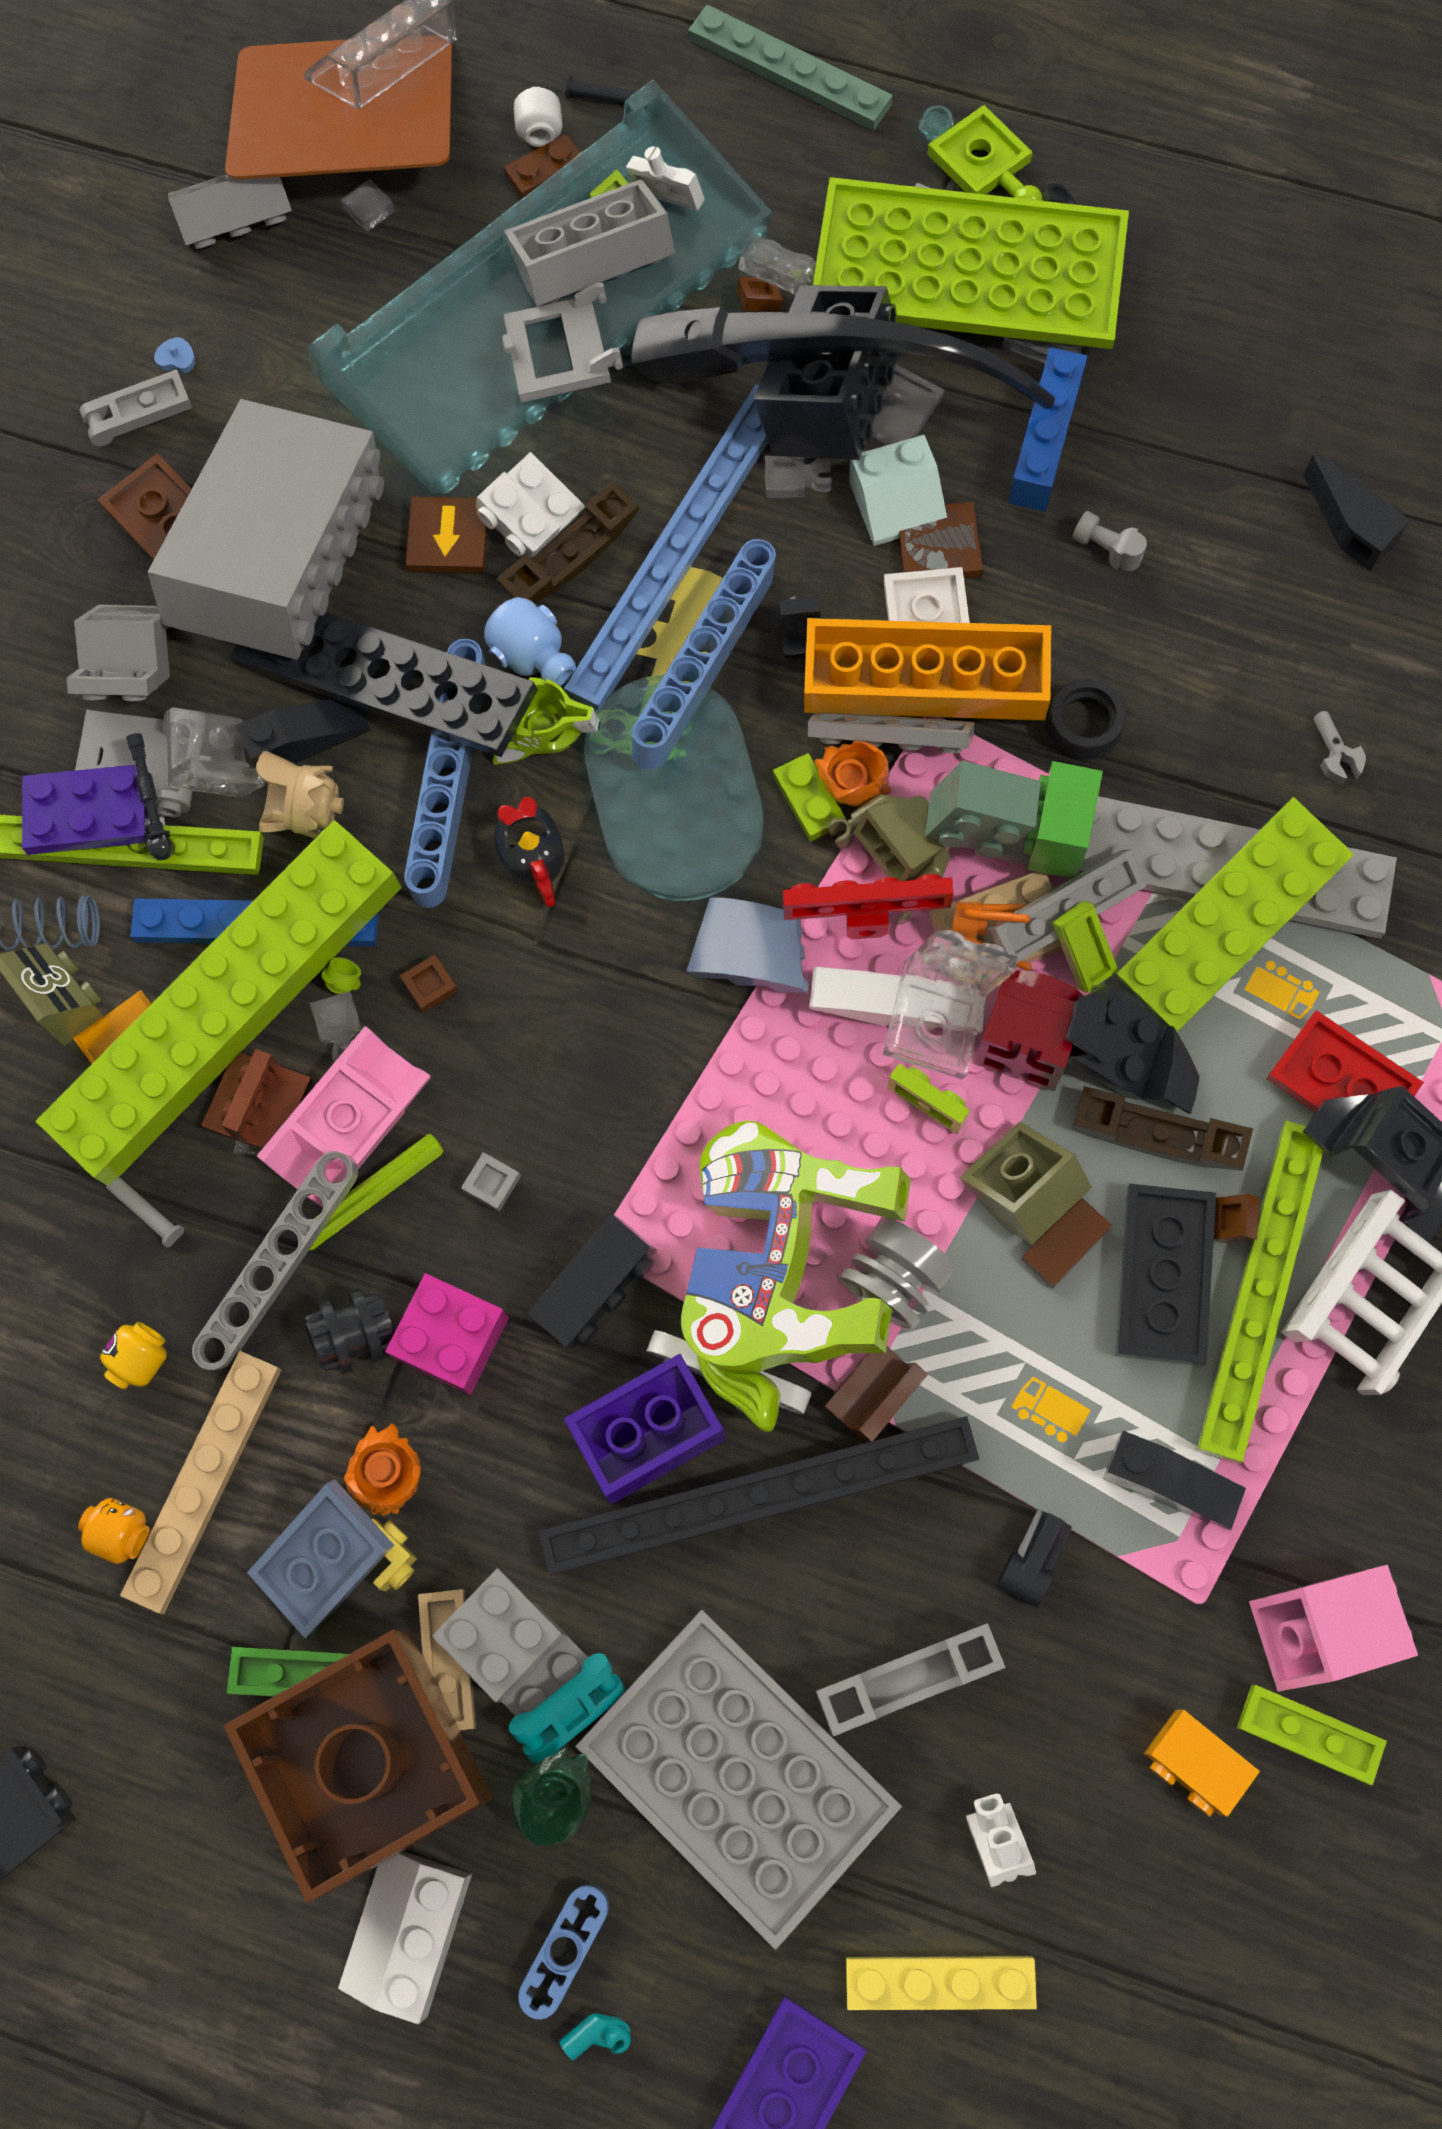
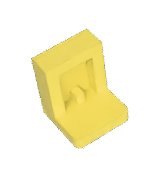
(400, 1557)

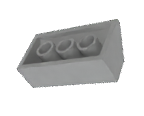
(590, 242)

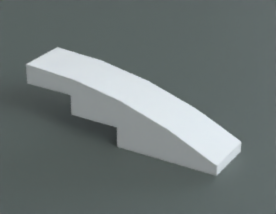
(862, 996)

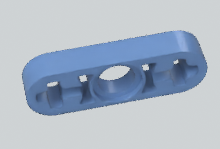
(536, 1977)

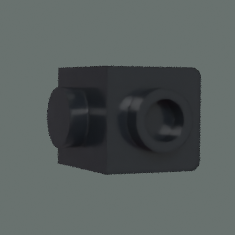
(793, 623)

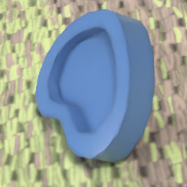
(174, 355)

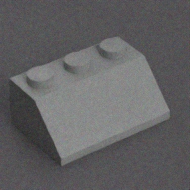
(227, 206)

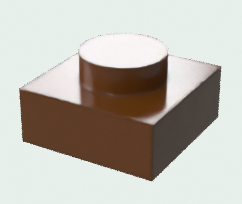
(758, 295)
(429, 983)
(1236, 1218)

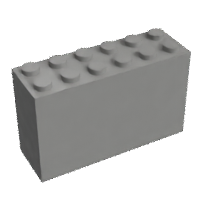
(267, 529)

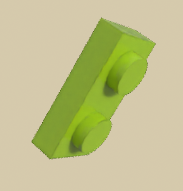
(807, 796)
(941, 1106)

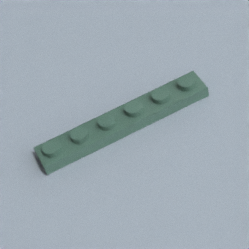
(790, 67)

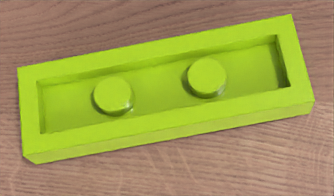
(1311, 1734)

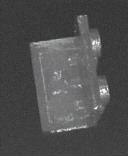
(208, 754)

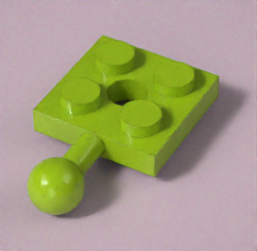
(982, 174)

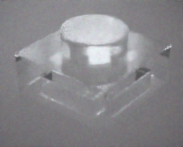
(368, 205)

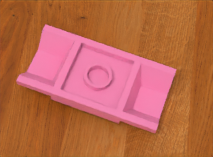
(345, 1112)

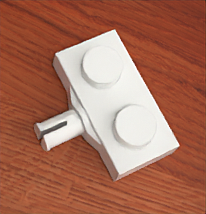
(665, 181)

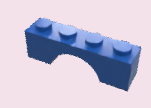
(1047, 431)

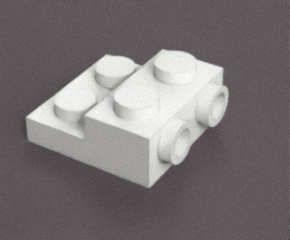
(528, 507)

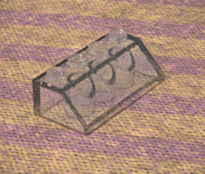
(385, 51)

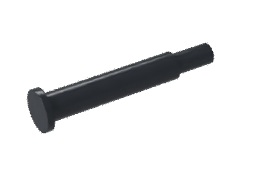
(596, 91)

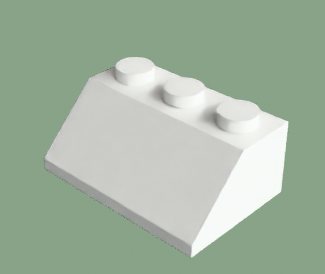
(404, 1936)

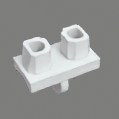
(999, 1840)

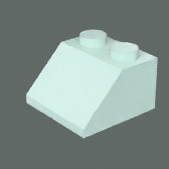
(897, 488)

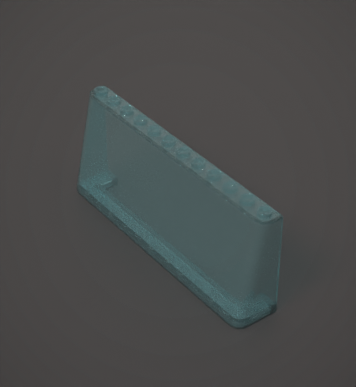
(434, 359)

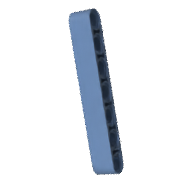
(730, 604)
(440, 790)

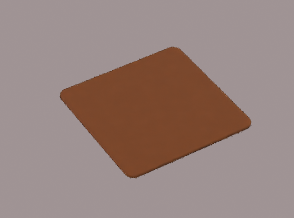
(298, 129)

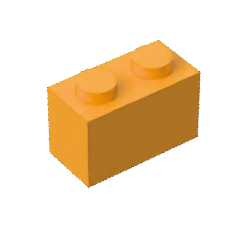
(1200, 1763)

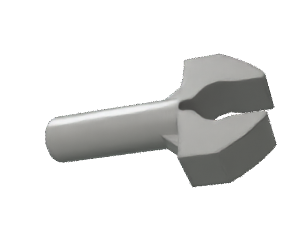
(1338, 751)

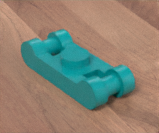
(568, 1709)

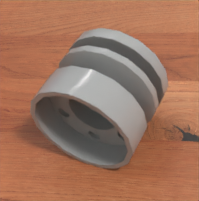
(901, 1267)

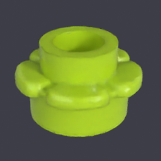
(341, 975)

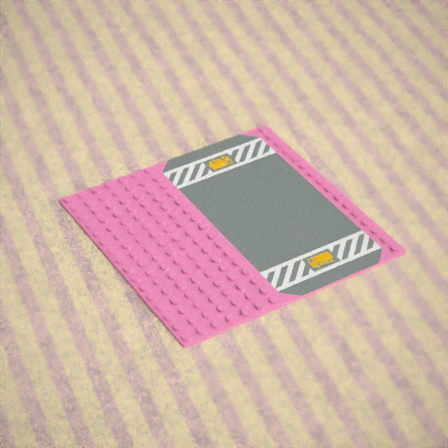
(998, 1342)

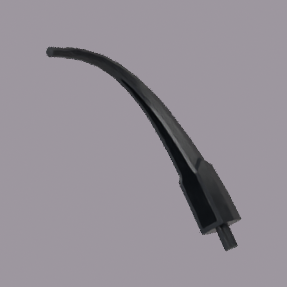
(720, 341)

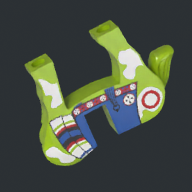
(741, 1303)

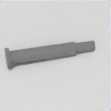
(145, 1212)

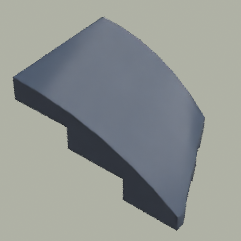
(749, 946)

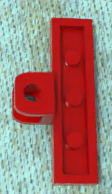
(867, 904)

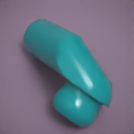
(597, 2030)

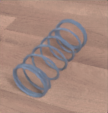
(82, 922)

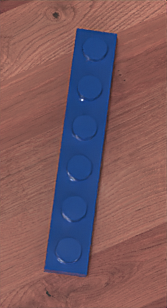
(203, 921)

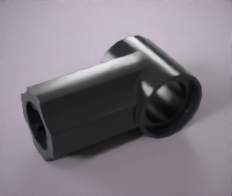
(1030, 1567)

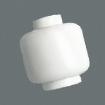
(537, 116)

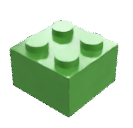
(1063, 820)

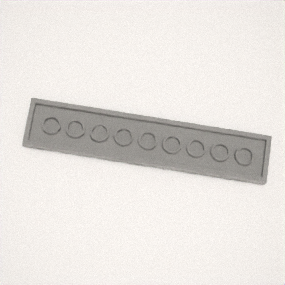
(1186, 851)

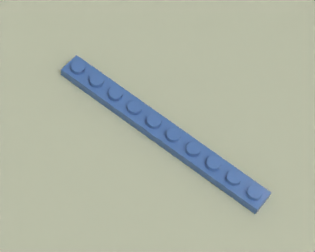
(669, 559)

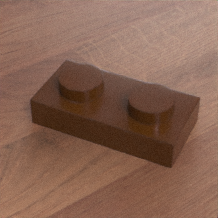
(539, 165)

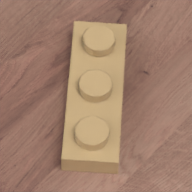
(449, 1675)

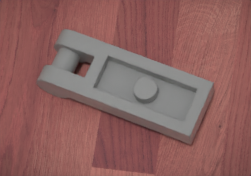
(134, 407)

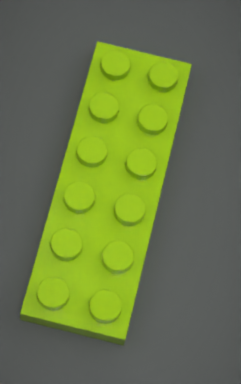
(1234, 915)

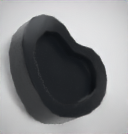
(1057, 193)

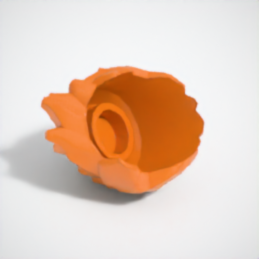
(854, 773)
(383, 1471)

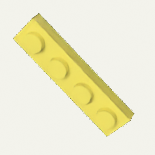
(940, 1983)

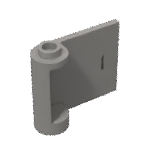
(109, 733)

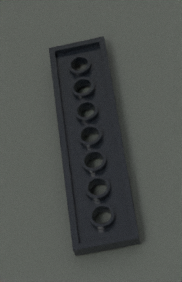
(388, 694)

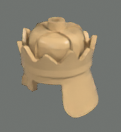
(297, 796)

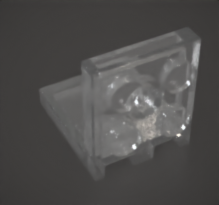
(945, 981)

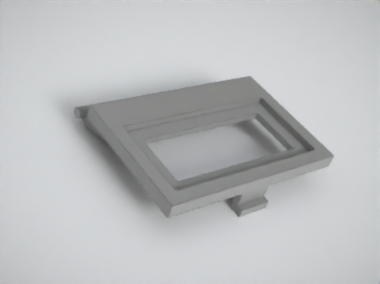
(583, 340)

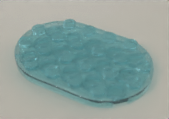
(686, 823)

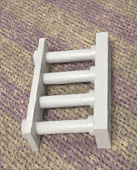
(1335, 1287)

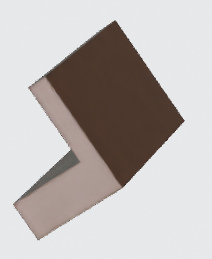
(874, 1393)

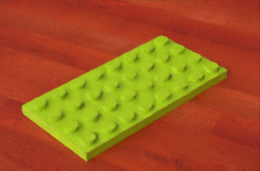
(978, 260)

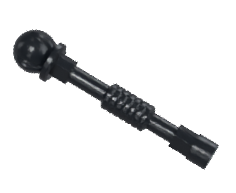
(158, 840)

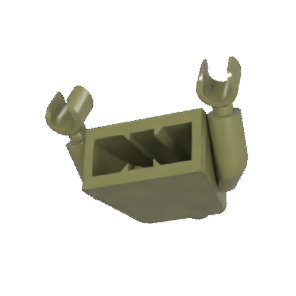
(895, 838)

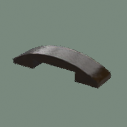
(574, 548)
(1162, 1133)

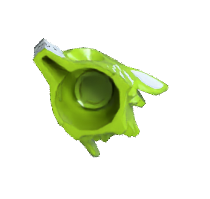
(549, 724)

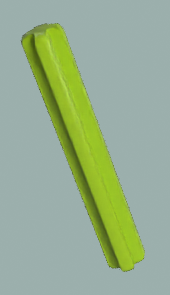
(381, 1184)

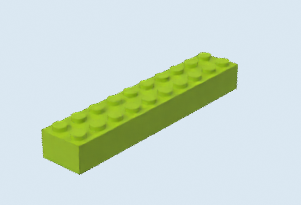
(219, 1004)

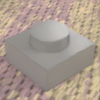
(491, 1182)

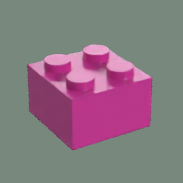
(447, 1334)

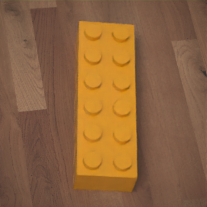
(927, 669)

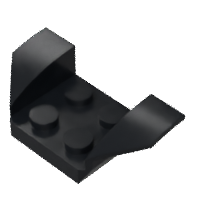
(1130, 1049)
(1395, 1138)

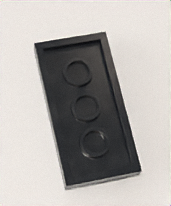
(1166, 1275)

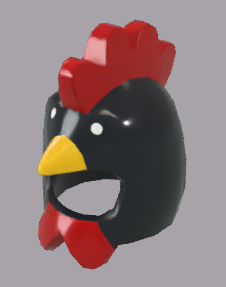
(535, 858)

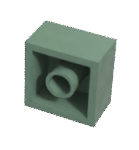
(982, 809)

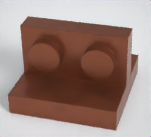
(255, 1099)

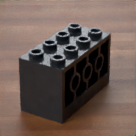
(828, 400)

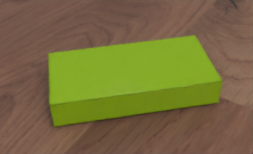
(1085, 946)

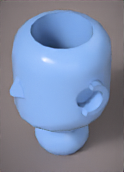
(528, 641)

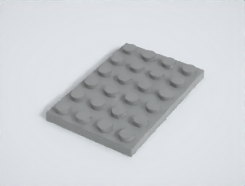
(739, 1778)

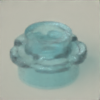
(935, 122)

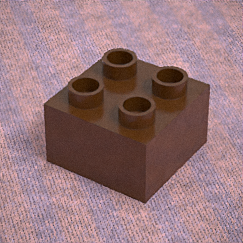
(357, 1763)

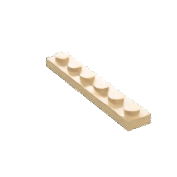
(200, 1483)

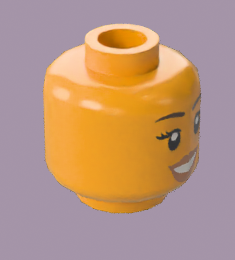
(113, 1531)

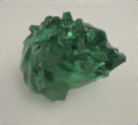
(552, 1799)

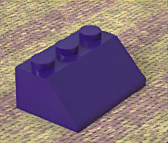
(645, 1428)

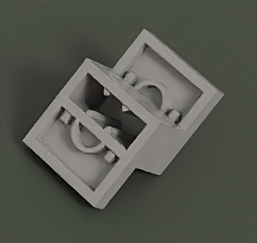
(120, 652)
(510, 1645)

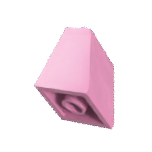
(1333, 1629)

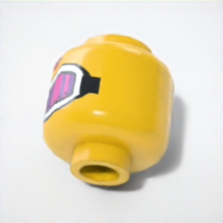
(133, 1355)

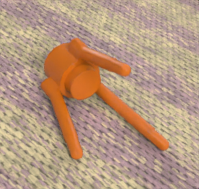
(973, 920)

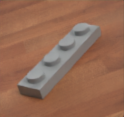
(904, 731)
(1100, 885)

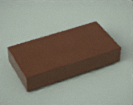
(1066, 1242)

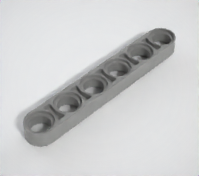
(281, 1265)

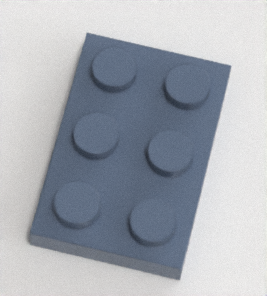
(320, 1558)

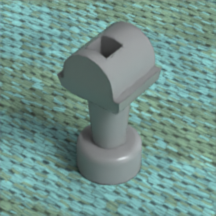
(1124, 549)

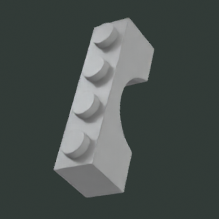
(910, 1679)

